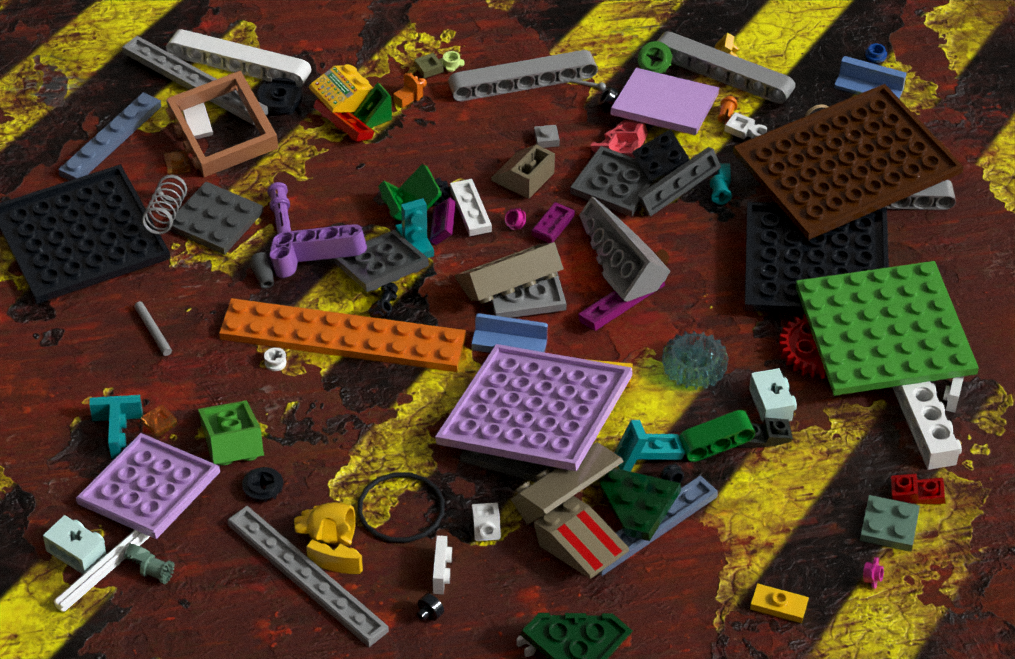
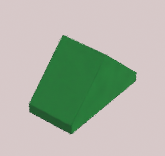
(375, 108)

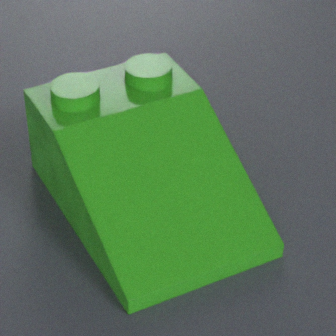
(231, 432)

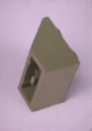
(526, 170)

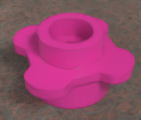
(873, 572)

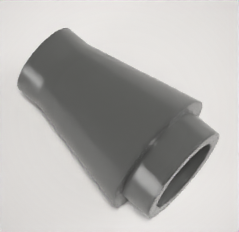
(262, 269)

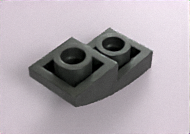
(770, 433)

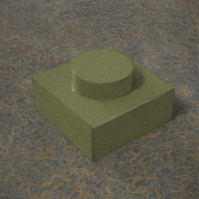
(428, 65)

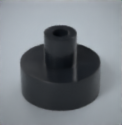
(607, 98)
(429, 608)

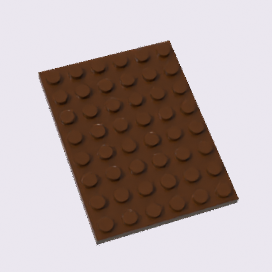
(847, 161)

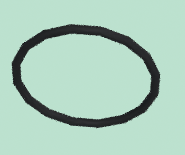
(401, 539)

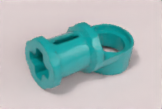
(720, 185)

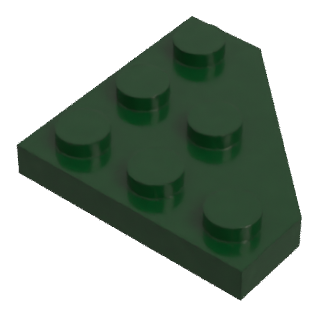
(639, 500)
(576, 635)

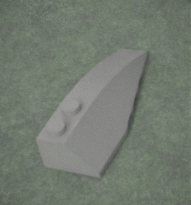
(626, 259)

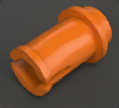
(728, 106)

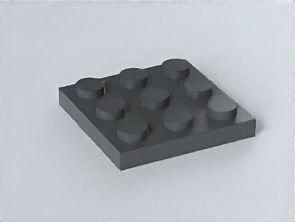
(613, 181)
(215, 217)
(383, 262)

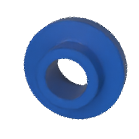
(876, 53)

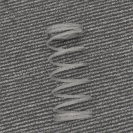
(164, 210)

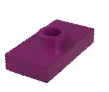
(442, 221)
(553, 223)

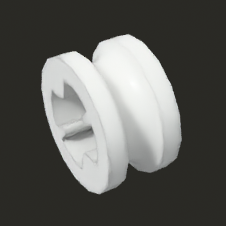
(280, 361)

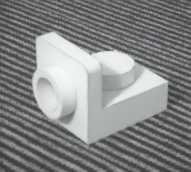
(486, 521)

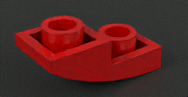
(924, 491)

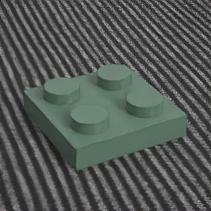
(890, 523)

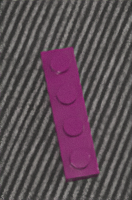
(607, 309)

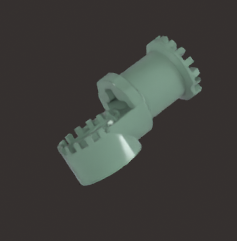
(149, 564)

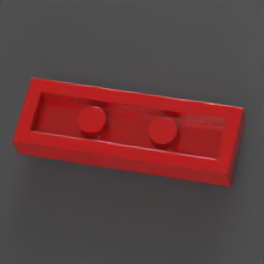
(346, 121)

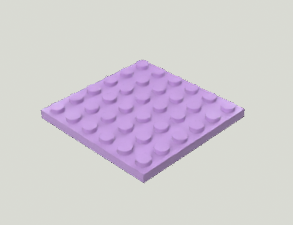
(535, 407)

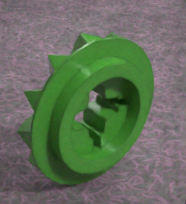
(653, 49)

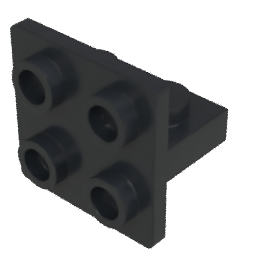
(660, 156)

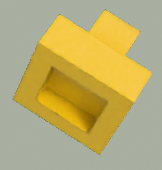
(726, 44)

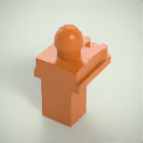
(411, 91)

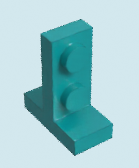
(415, 226)
(117, 411)
(638, 445)

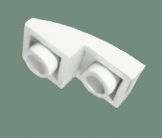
(198, 121)

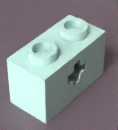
(772, 395)
(74, 544)

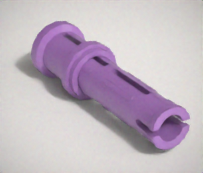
(279, 205)

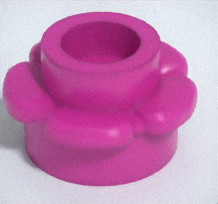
(515, 218)

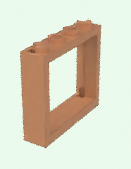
(233, 155)

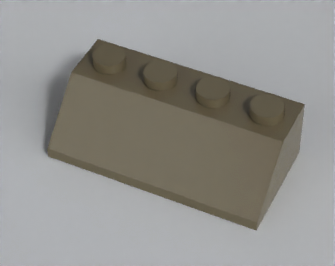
(510, 271)
(561, 484)

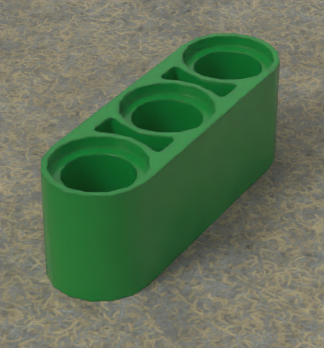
(717, 435)

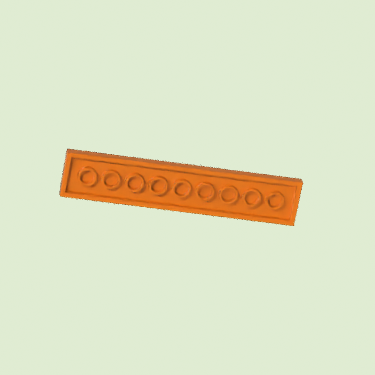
(343, 335)

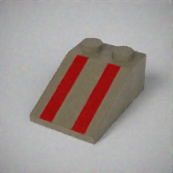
(579, 537)

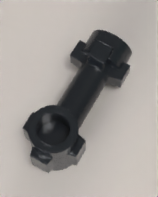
(382, 308)

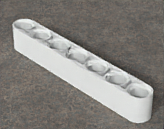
(237, 57)

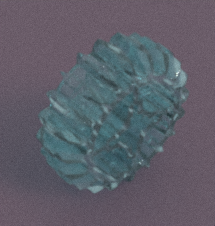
(695, 359)

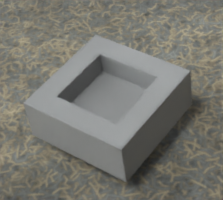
(546, 136)

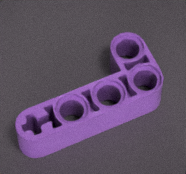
(315, 244)

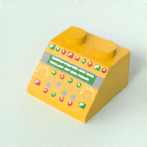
(341, 88)

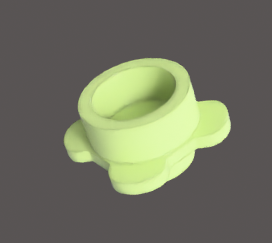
(451, 61)

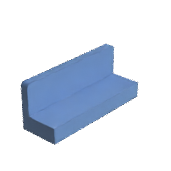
(861, 76)
(508, 332)

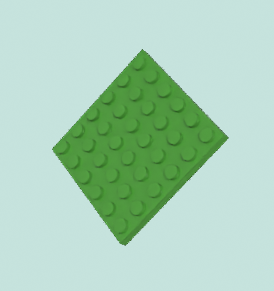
(885, 328)

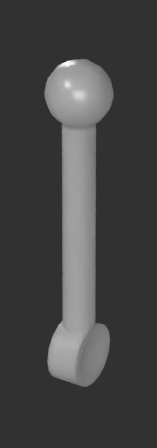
(601, 86)

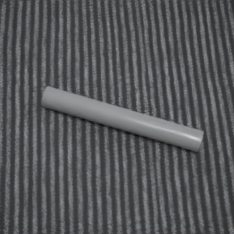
(153, 328)

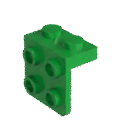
(417, 186)

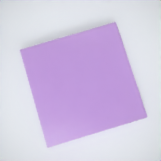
(665, 101)
(148, 485)

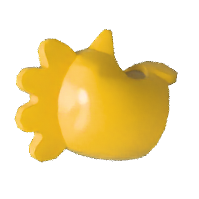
(328, 523)

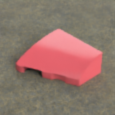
(624, 138)

